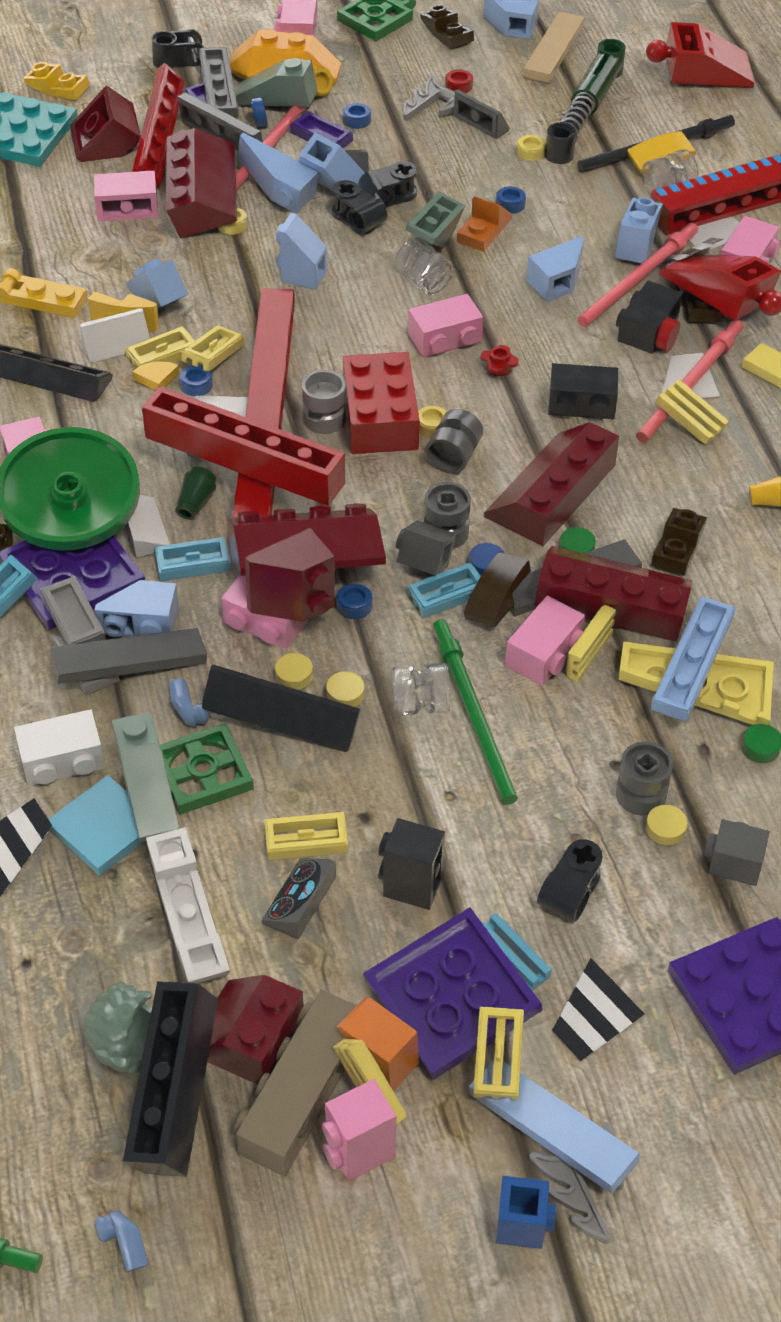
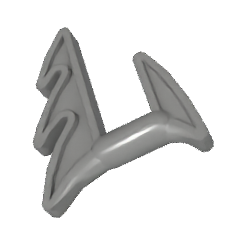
(433, 92)
(577, 1196)

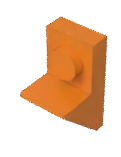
(484, 225)

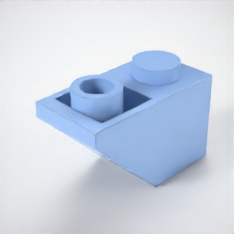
(512, 17)
(329, 161)
(638, 230)
(301, 254)
(556, 269)
(158, 283)
(139, 609)

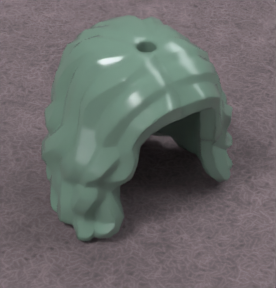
(119, 1027)

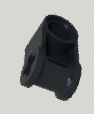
(176, 48)
(390, 184)
(357, 207)
(572, 880)

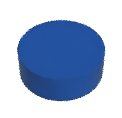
(259, 112)
(357, 115)
(511, 199)
(195, 381)
(482, 555)
(354, 601)

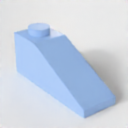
(278, 175)

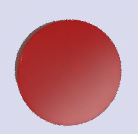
(459, 80)
(667, 334)

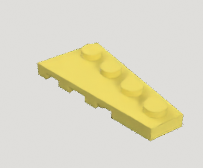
(732, 688)

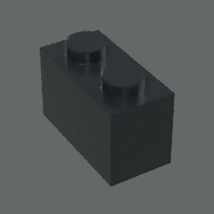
(645, 314)
(583, 391)
(412, 863)

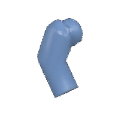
(182, 702)
(128, 1237)

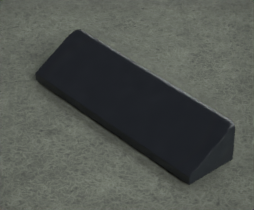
(52, 373)
(280, 708)

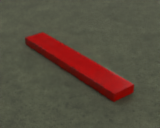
(159, 122)

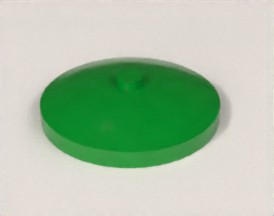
(68, 488)

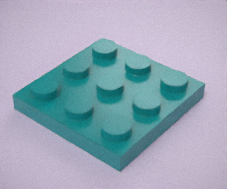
(31, 128)

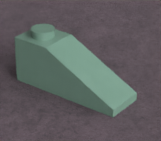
(284, 84)
(437, 220)
(145, 775)

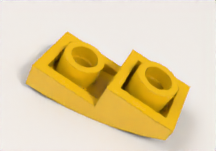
(52, 81)
(658, 147)
(105, 306)

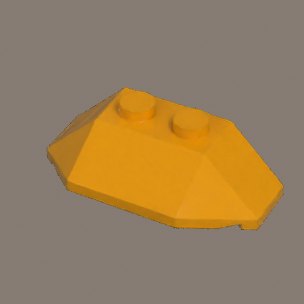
(270, 47)

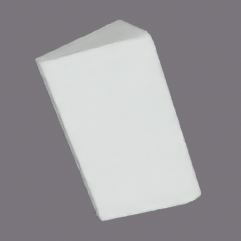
(112, 334)
(146, 527)

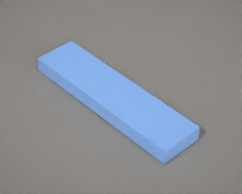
(693, 659)
(562, 1130)

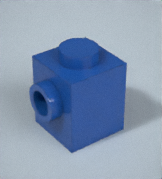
(524, 1212)

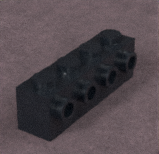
(171, 1079)

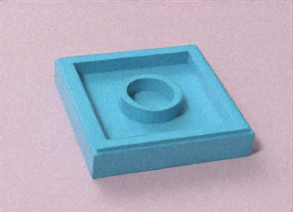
(98, 825)

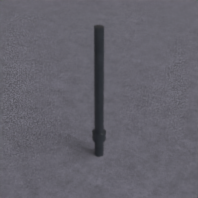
(704, 129)

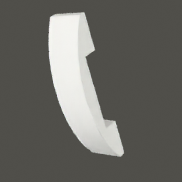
(186, 906)

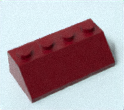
(200, 181)
(556, 482)
(348, 533)
(642, 597)

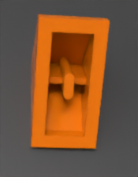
(387, 1038)

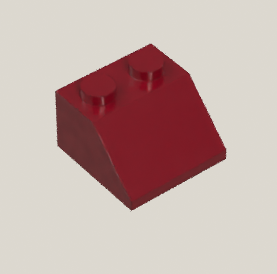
(105, 127)
(291, 578)
(251, 1025)

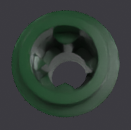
(195, 491)

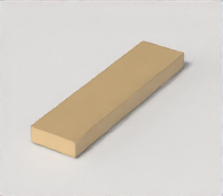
(553, 47)

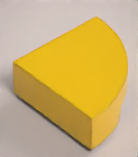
(156, 374)

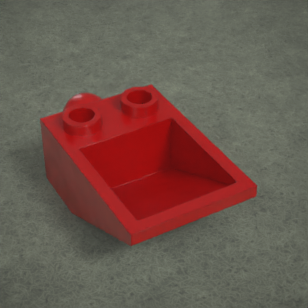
(701, 57)
(729, 283)

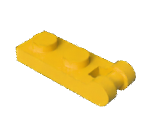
(41, 294)

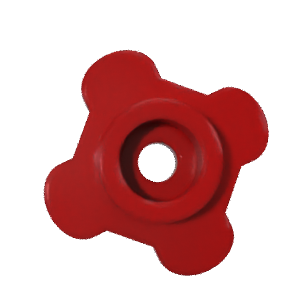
(499, 360)

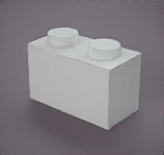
(59, 747)

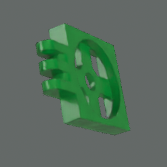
(401, 8)
(213, 792)

